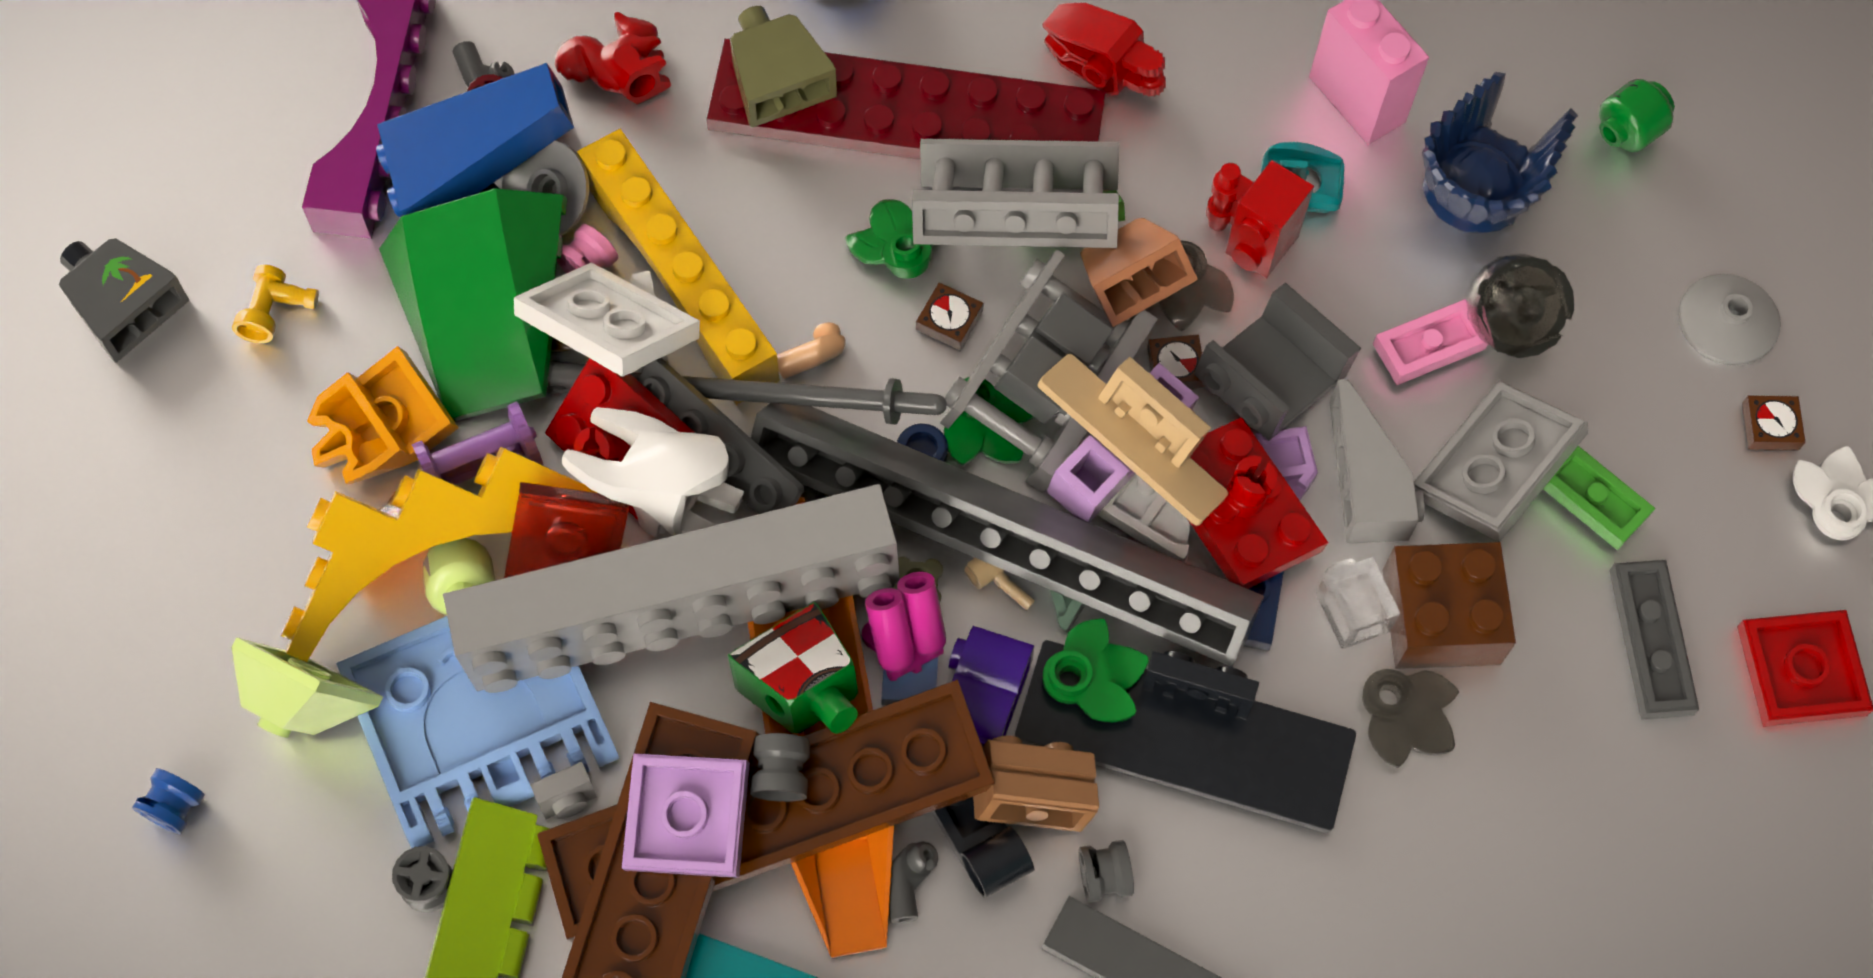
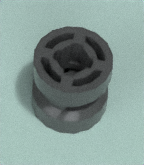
(780, 760)

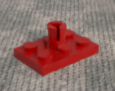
(604, 389)
(1261, 521)

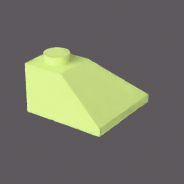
(295, 692)

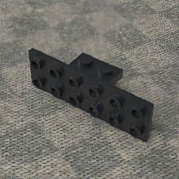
(1205, 737)

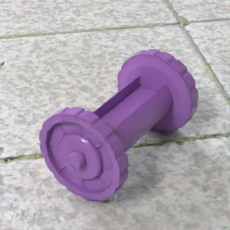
(464, 458)

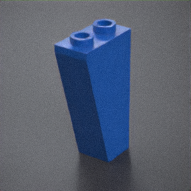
(470, 139)

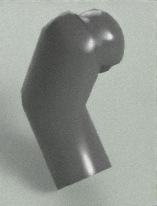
(472, 66)

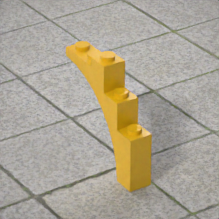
(430, 514)

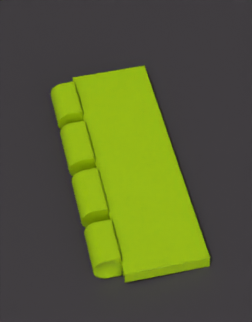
(488, 894)

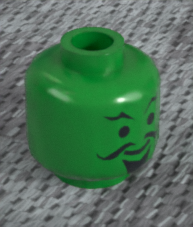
(1636, 115)

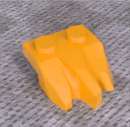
(378, 418)

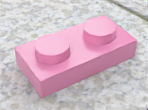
(1428, 343)

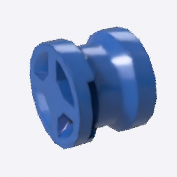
(168, 801)

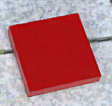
(1805, 668)

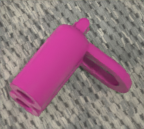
(905, 625)

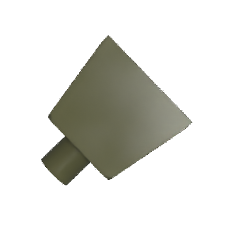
(779, 66)

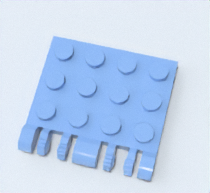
(444, 733)

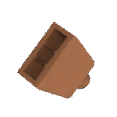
(1139, 271)

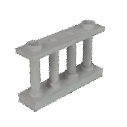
(1011, 217)
(1044, 453)

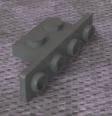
(751, 469)

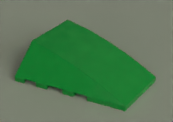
(458, 287)

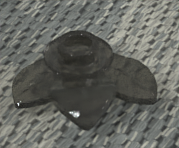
(1210, 289)
(1415, 718)

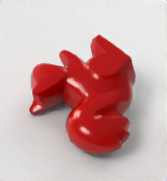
(621, 67)

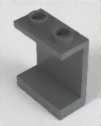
(1278, 363)

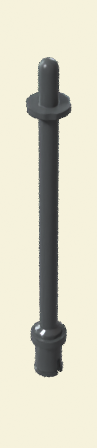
(890, 400)

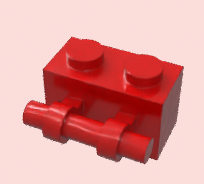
(1262, 214)

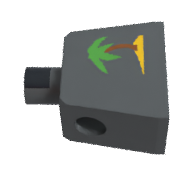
(119, 293)

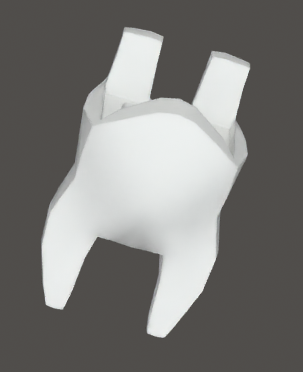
(659, 473)

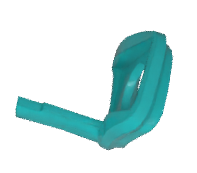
(1327, 165)

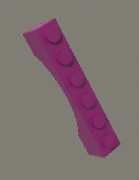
(349, 181)

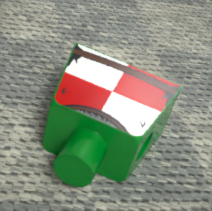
(798, 673)

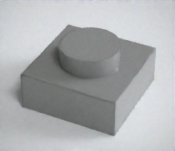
(564, 792)

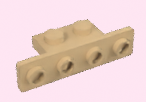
(1142, 428)

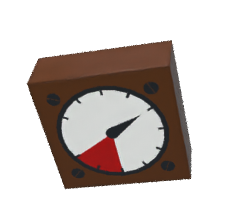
(949, 316)
(1179, 356)
(1773, 422)

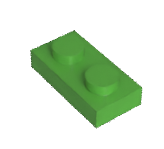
(1599, 498)

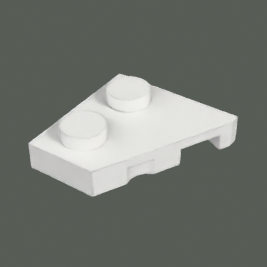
(1149, 519)

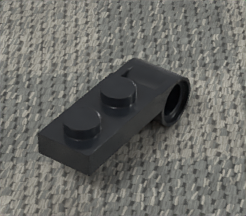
(987, 850)

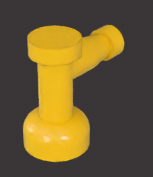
(255, 323)

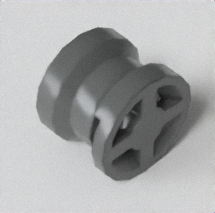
(1111, 868)
(416, 869)

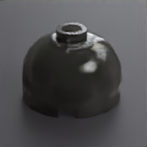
(1520, 304)

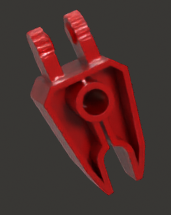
(1104, 49)

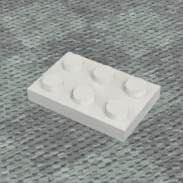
(606, 318)

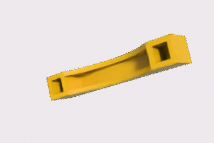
(650, 220)

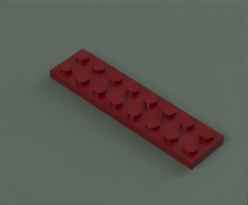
(896, 104)

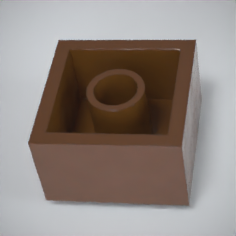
(1449, 605)

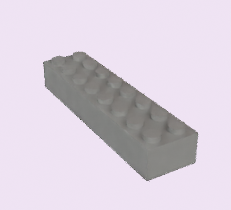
(672, 589)

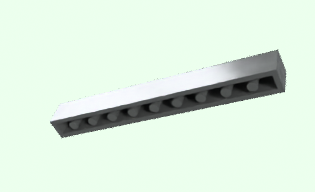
(1014, 531)

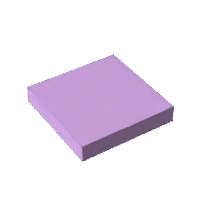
(686, 815)

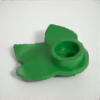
(891, 241)
(970, 437)
(1102, 669)

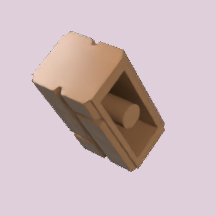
(1038, 785)

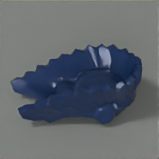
(1481, 177)

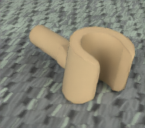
(983, 573)

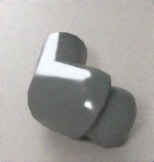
(907, 873)

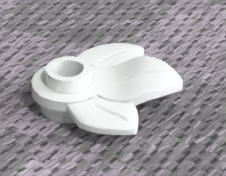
(1836, 487)

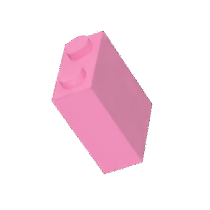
(1368, 67)

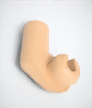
(827, 344)

